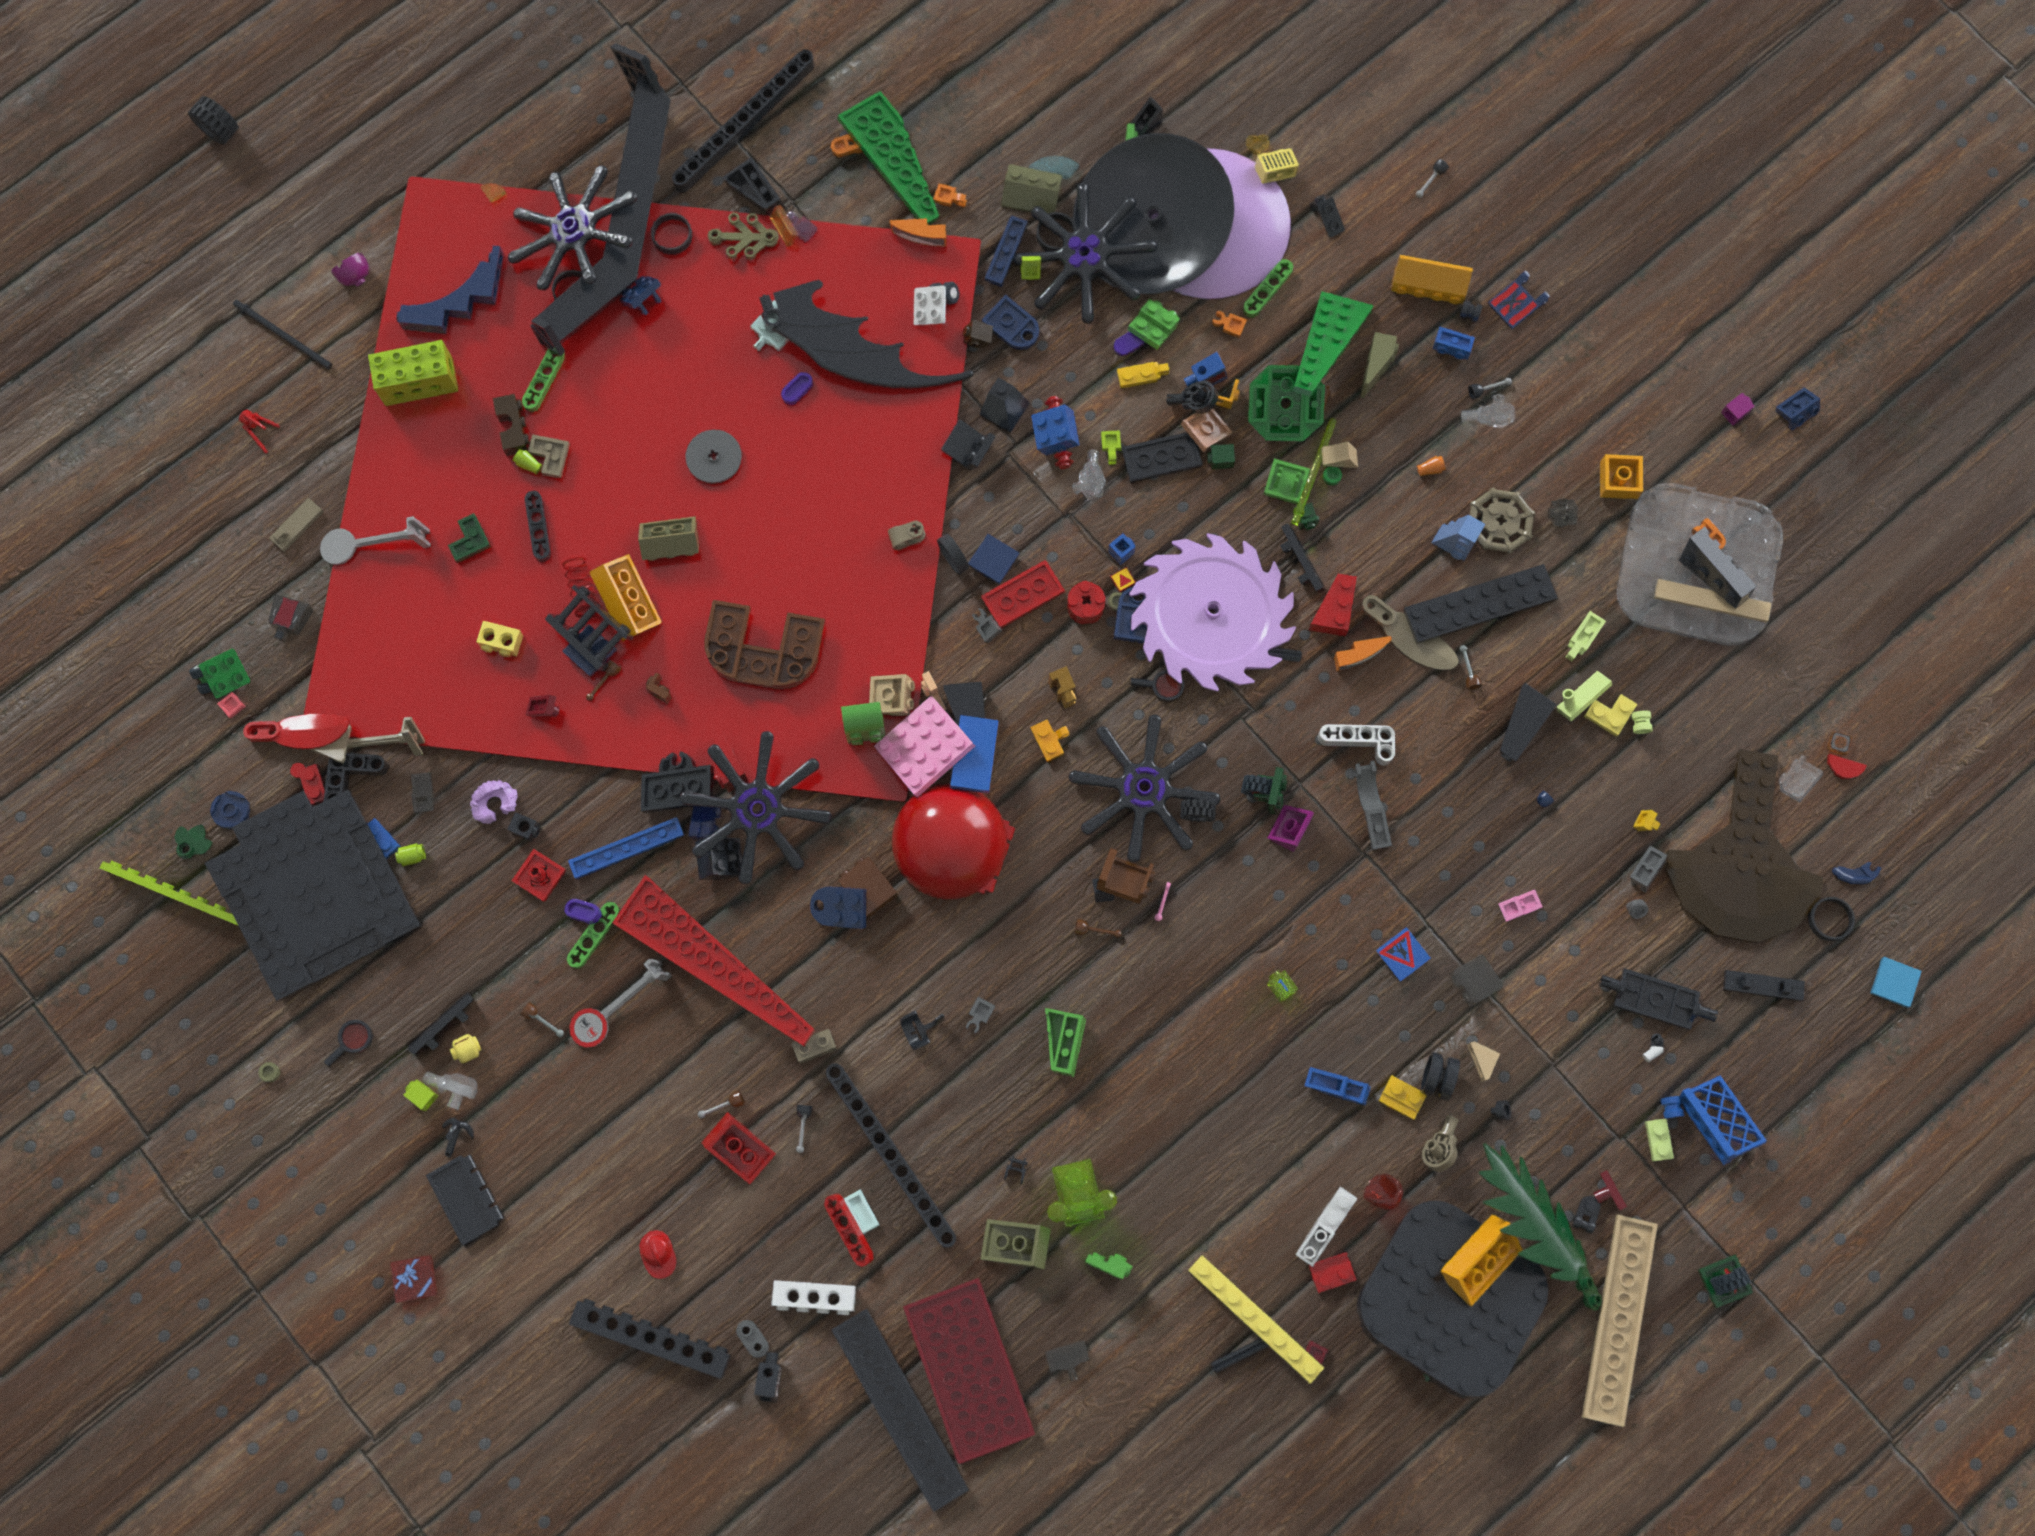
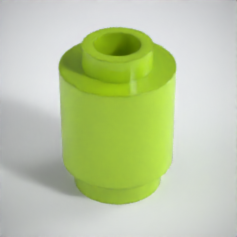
(410, 854)

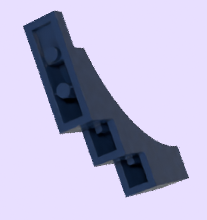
(479, 288)

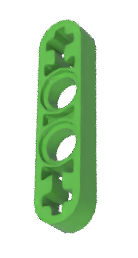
(1269, 289)
(539, 377)
(595, 936)

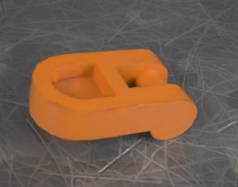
(841, 147)
(1714, 532)

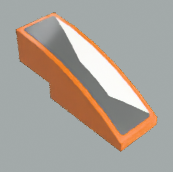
(919, 232)
(1360, 652)

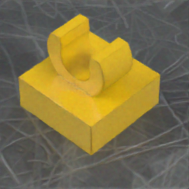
(1646, 821)

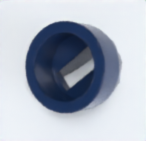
(1544, 799)

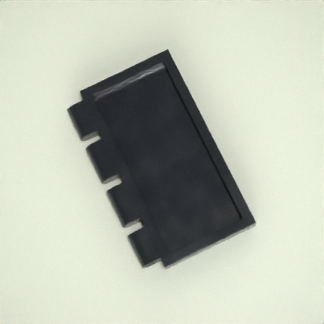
(463, 1200)

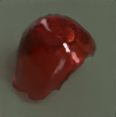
(1384, 1192)

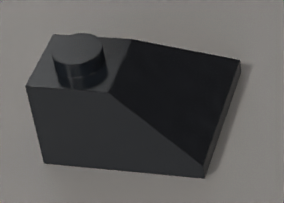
(1004, 405)

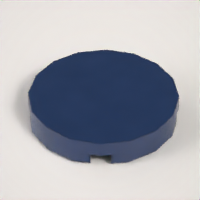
(230, 809)

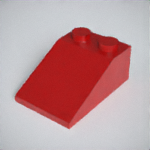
(721, 741)
(738, 1148)

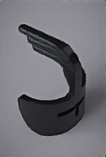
(908, 1028)

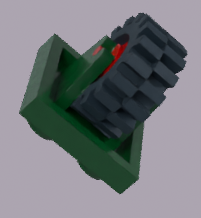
(1266, 788)
(1725, 1281)

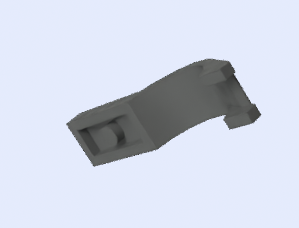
(1372, 806)

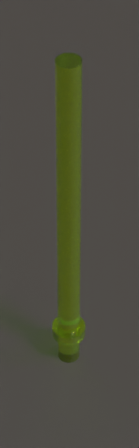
(1299, 511)

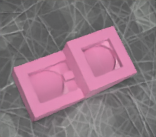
(1520, 905)

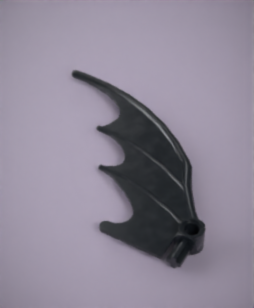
(836, 343)

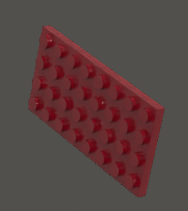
(968, 1370)

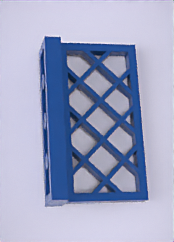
(1710, 1130)

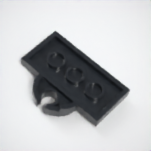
(662, 789)

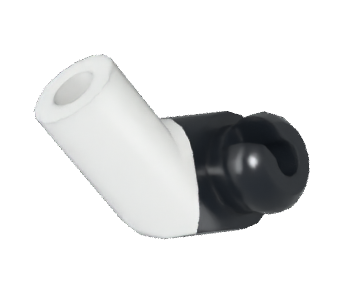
(1656, 1047)

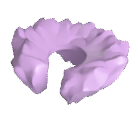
(485, 792)

